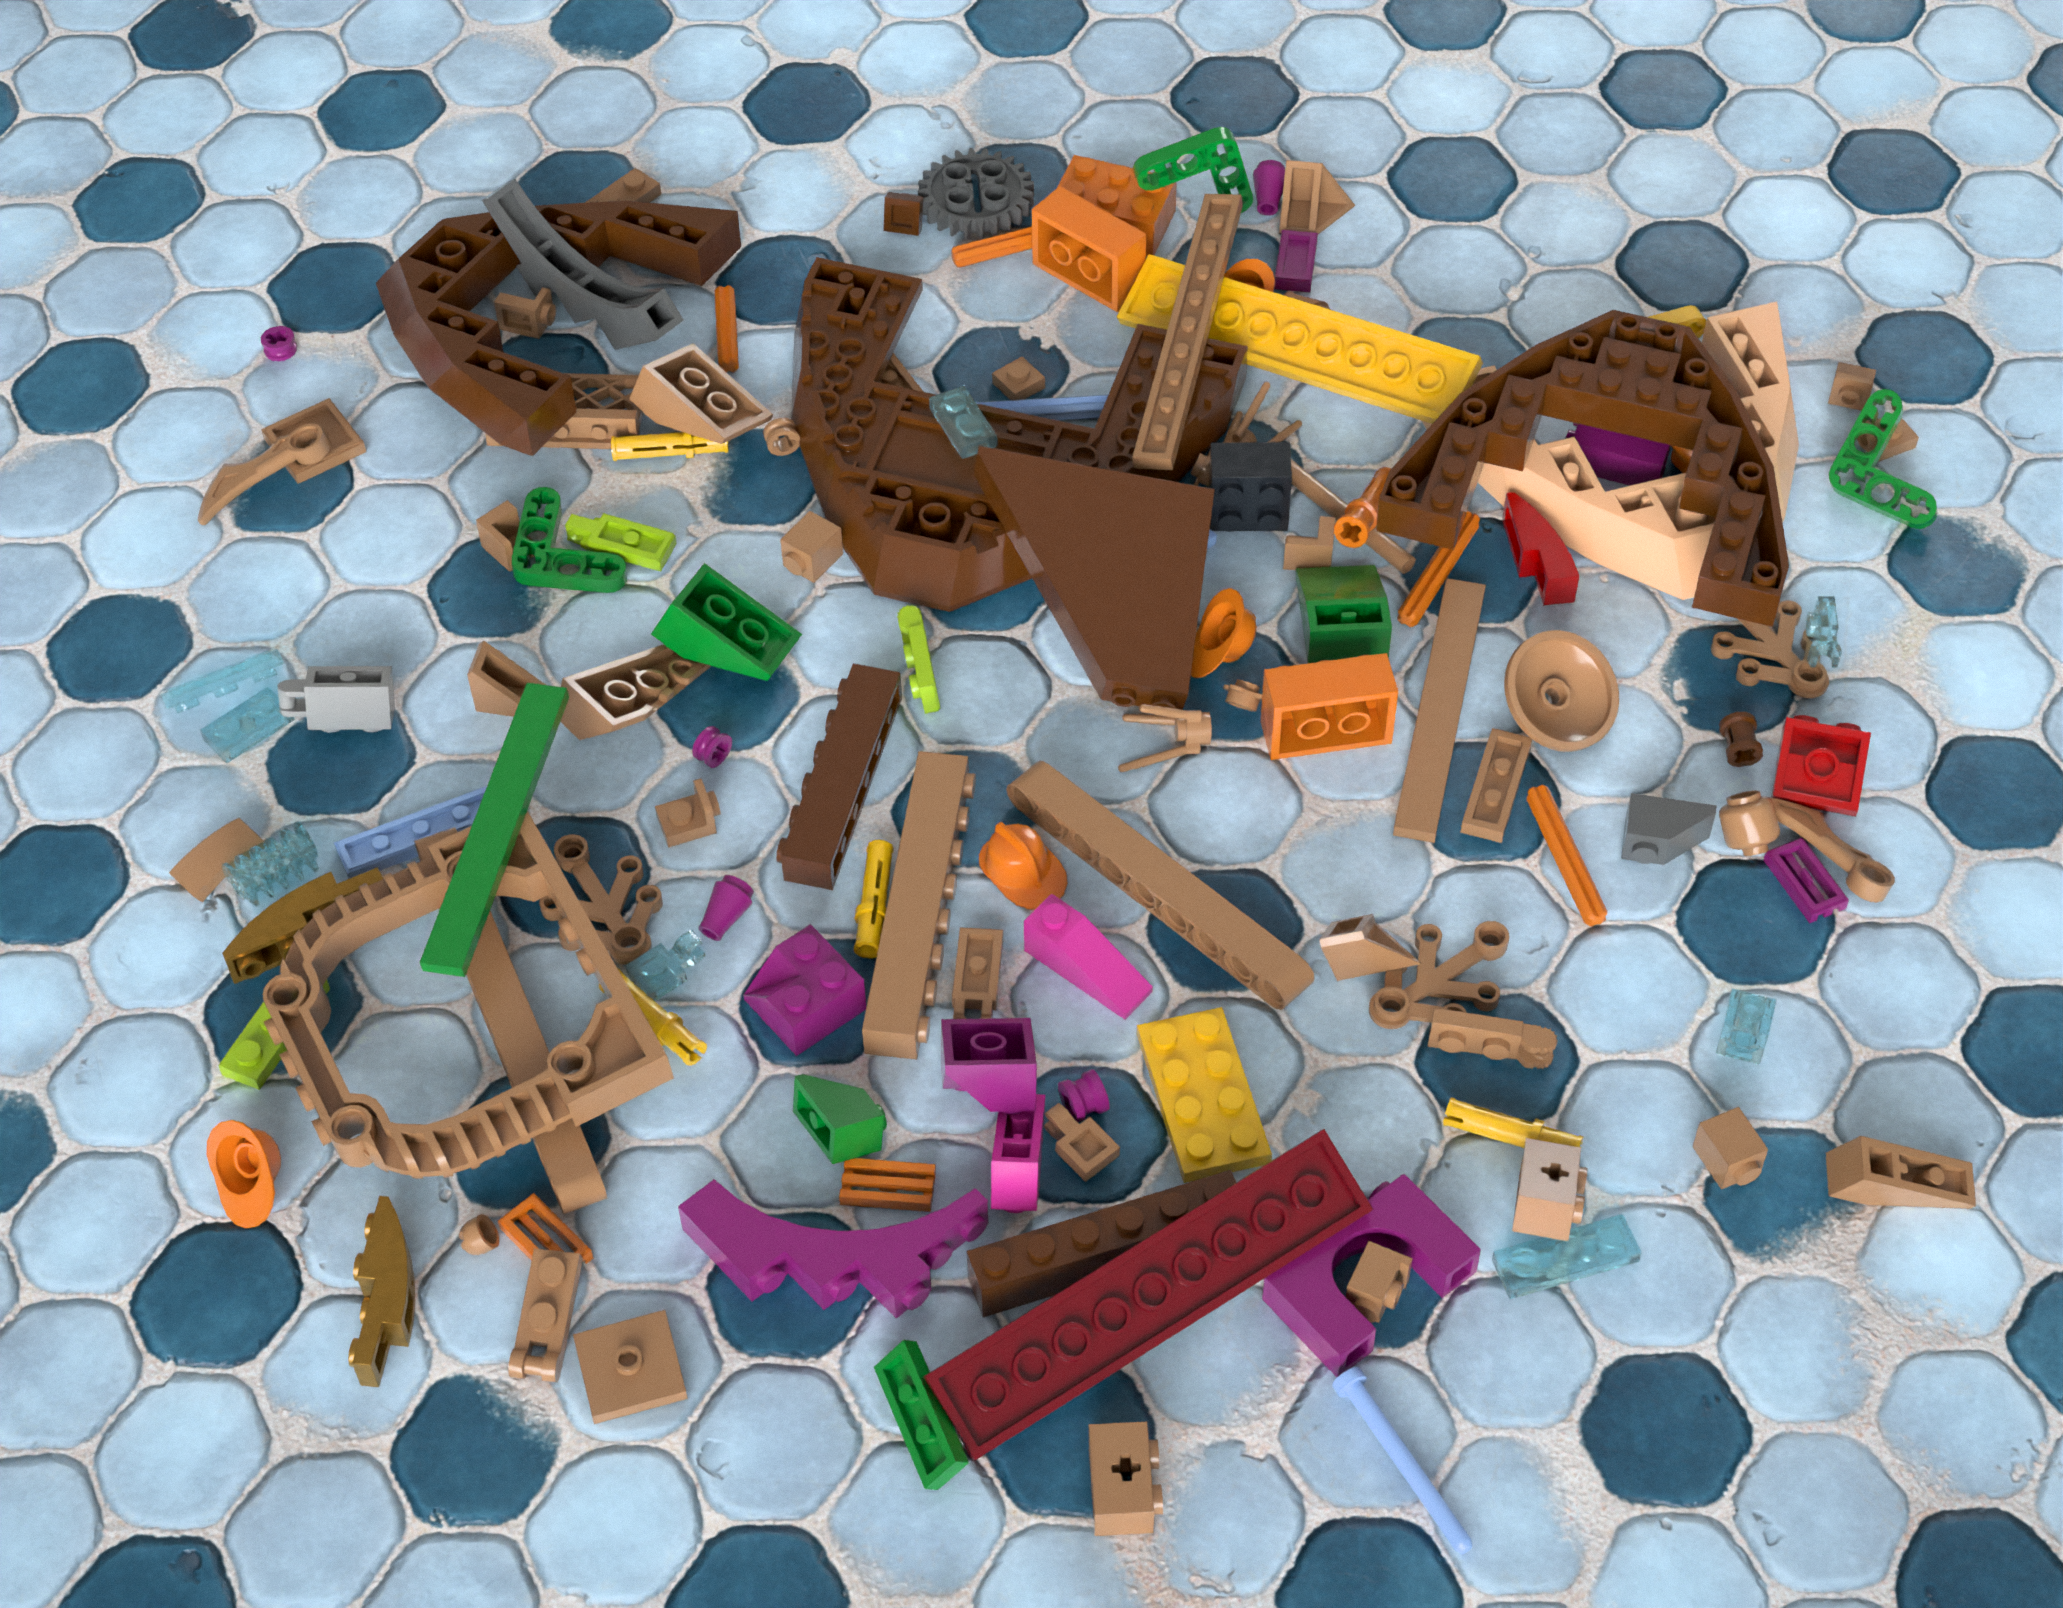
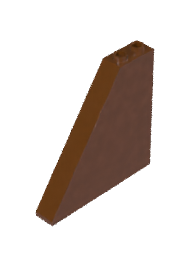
(1114, 564)

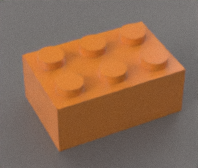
(1117, 191)
(1087, 247)
(1328, 706)

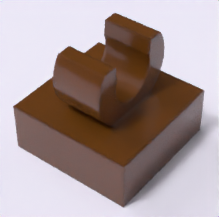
(903, 213)

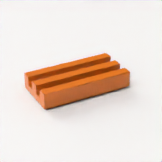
(888, 1177)
(518, 1213)

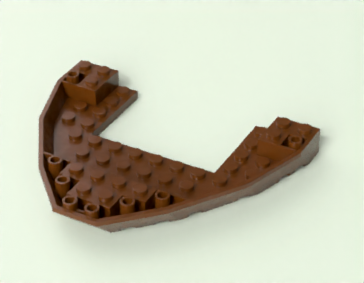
(893, 476)

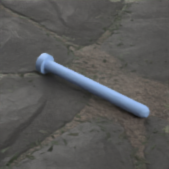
(1352, 1385)

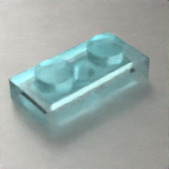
(962, 421)
(245, 725)

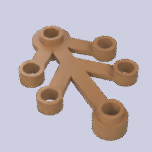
(1797, 674)
(606, 907)
(1437, 981)

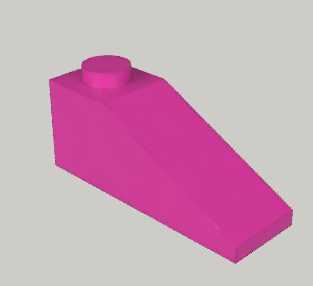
(1083, 956)
(1017, 1159)

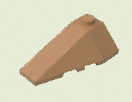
(625, 690)

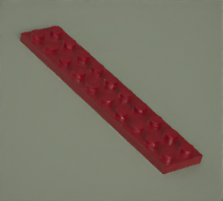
(1147, 1294)

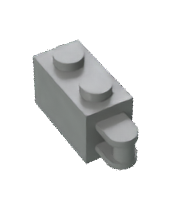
(341, 698)

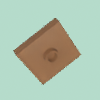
(629, 1366)

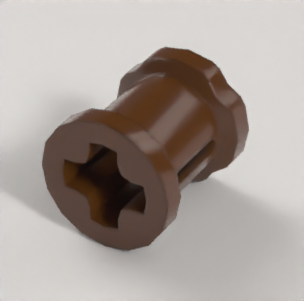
(1741, 739)

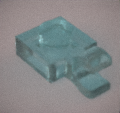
(1823, 627)
(663, 970)

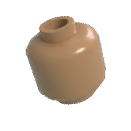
(1749, 822)

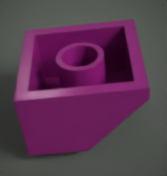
(806, 990)
(991, 1061)

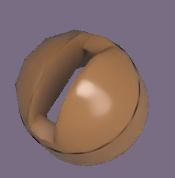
(479, 1235)

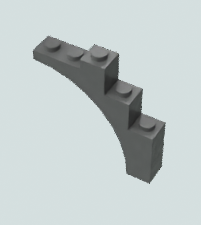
(623, 311)

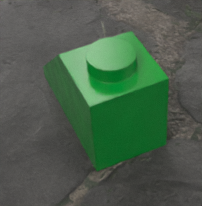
(839, 1117)

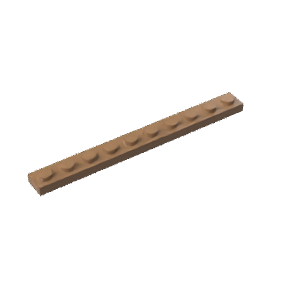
(1187, 333)

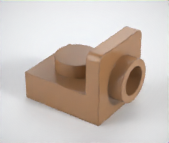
(525, 315)
(1851, 386)
(1901, 441)
(689, 816)

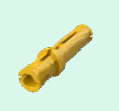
(663, 445)
(872, 909)
(667, 1026)
(1503, 1126)

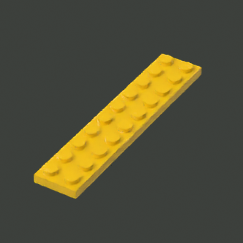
(1315, 344)

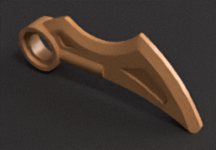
(236, 478)
(1865, 875)

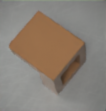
(499, 532)
(1310, 551)

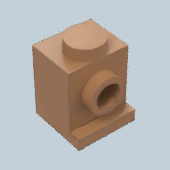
(1378, 1281)

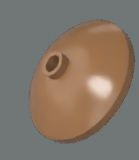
(1576, 680)

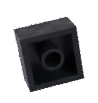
(1250, 486)

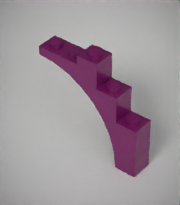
(827, 1263)

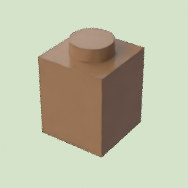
(811, 546)
(1730, 1148)

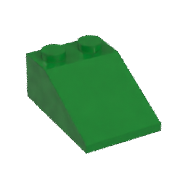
(725, 627)

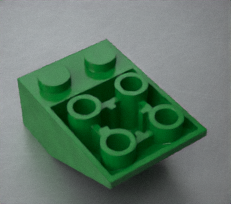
(1343, 612)

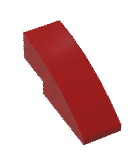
(1539, 551)

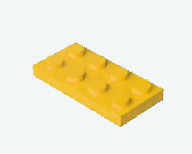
(1203, 1094)

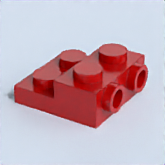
(1821, 764)

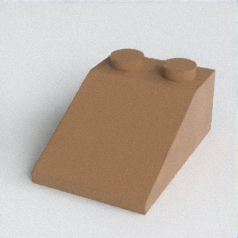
(696, 397)

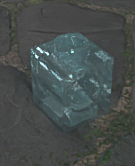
(1746, 1026)

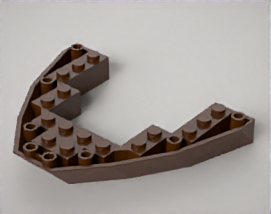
(467, 256)
(1625, 379)

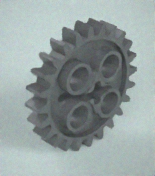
(1002, 187)

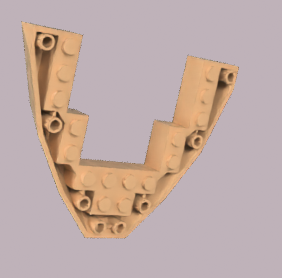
(1641, 525)

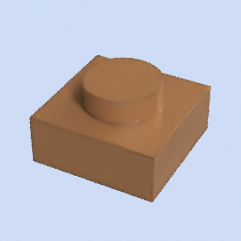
(1018, 380)

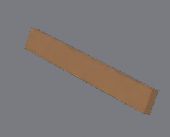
(1439, 711)

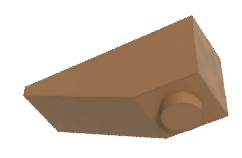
(1898, 1175)

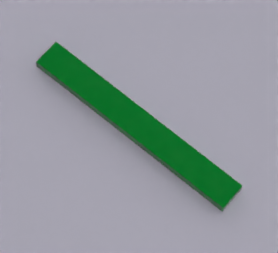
(494, 831)

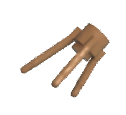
(1239, 432)
(1190, 727)

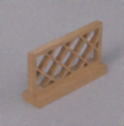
(595, 426)

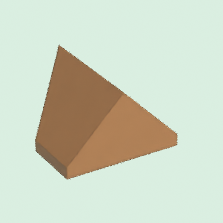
(1311, 198)
(497, 681)
(1362, 948)

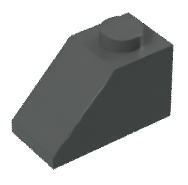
(1664, 828)

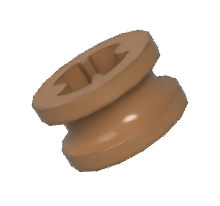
(777, 428)

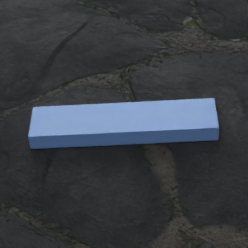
(395, 840)

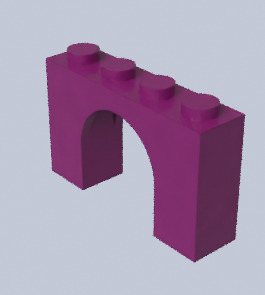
(1621, 456)
(1402, 1221)

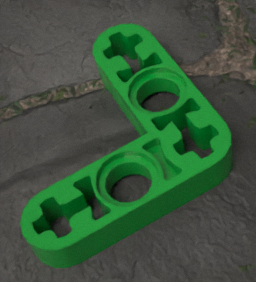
(1205, 158)
(1865, 464)
(550, 559)

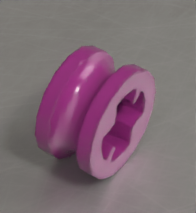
(278, 343)
(712, 746)

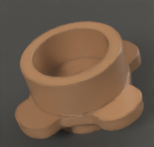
(1202, 469)
(1243, 695)

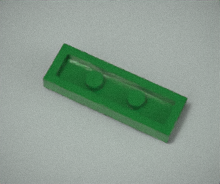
(920, 1416)

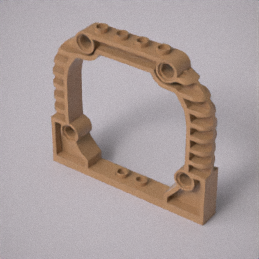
(613, 1057)

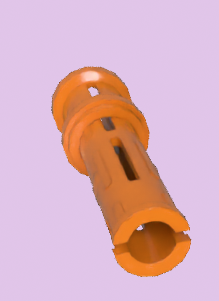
(1361, 513)

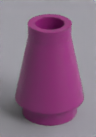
(1268, 186)
(726, 905)

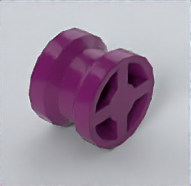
(1084, 1095)

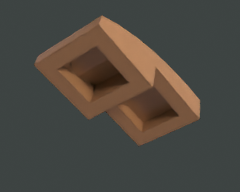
(202, 869)

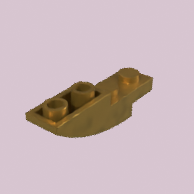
(271, 933)
(388, 1293)

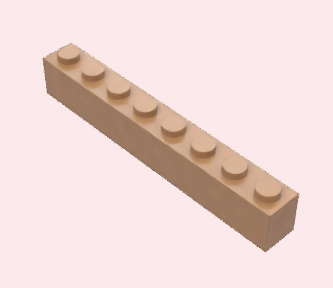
(917, 906)

